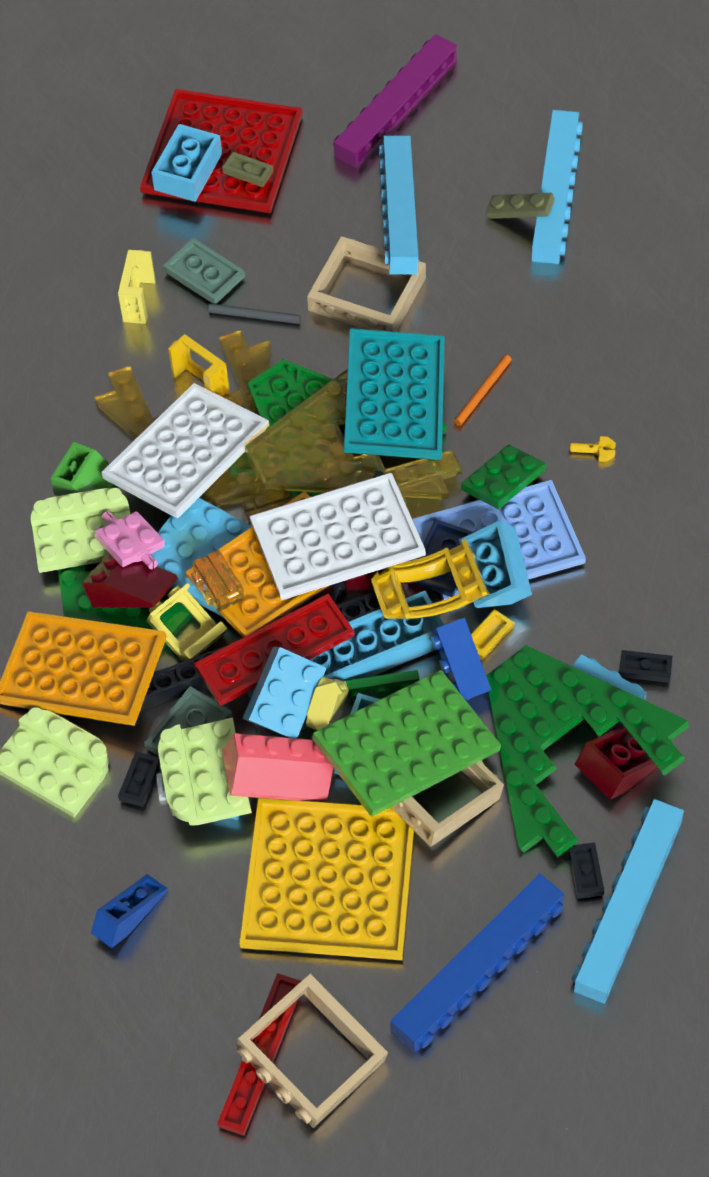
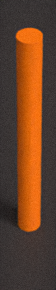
(482, 390)

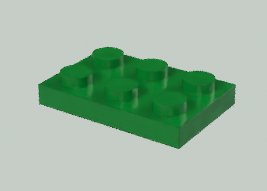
(503, 476)

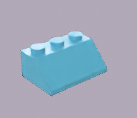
(500, 564)

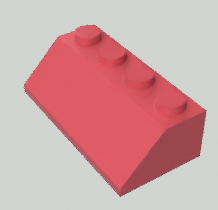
(276, 768)

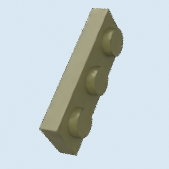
(520, 205)

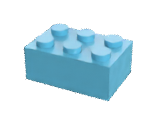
(187, 162)
(284, 693)

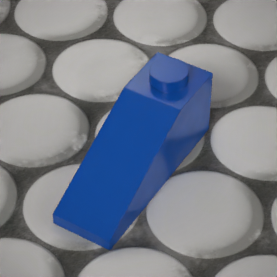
(125, 911)

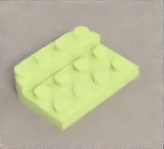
(67, 526)
(54, 760)
(197, 774)

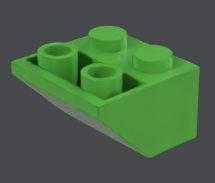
(79, 471)

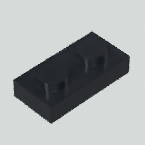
(645, 666)
(139, 779)
(586, 870)

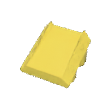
(326, 703)

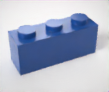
(460, 658)

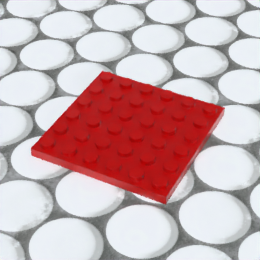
(245, 127)

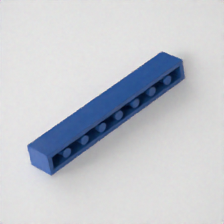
(477, 963)

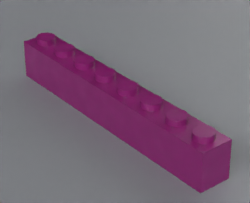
(395, 101)

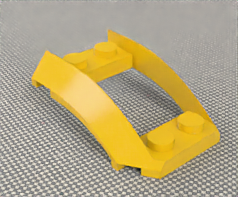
(457, 560)

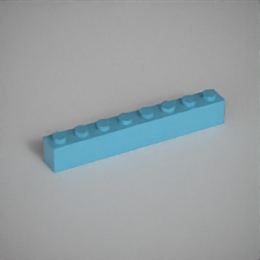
(557, 180)
(399, 206)
(628, 901)

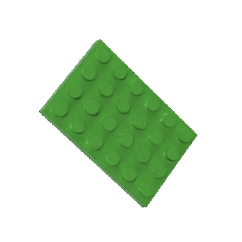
(406, 742)

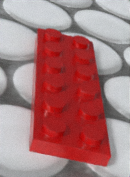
(303, 632)

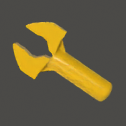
(597, 448)

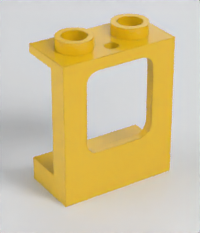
(214, 378)

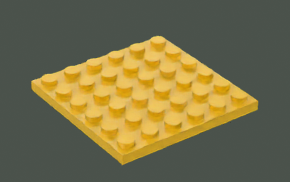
(327, 880)

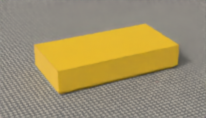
(491, 633)

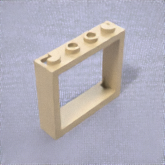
(353, 313)
(430, 829)
(342, 1021)

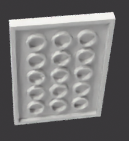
(185, 450)
(337, 536)

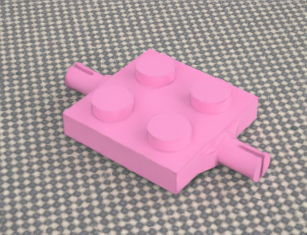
(129, 539)

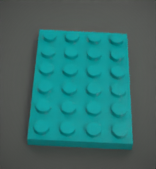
(394, 394)

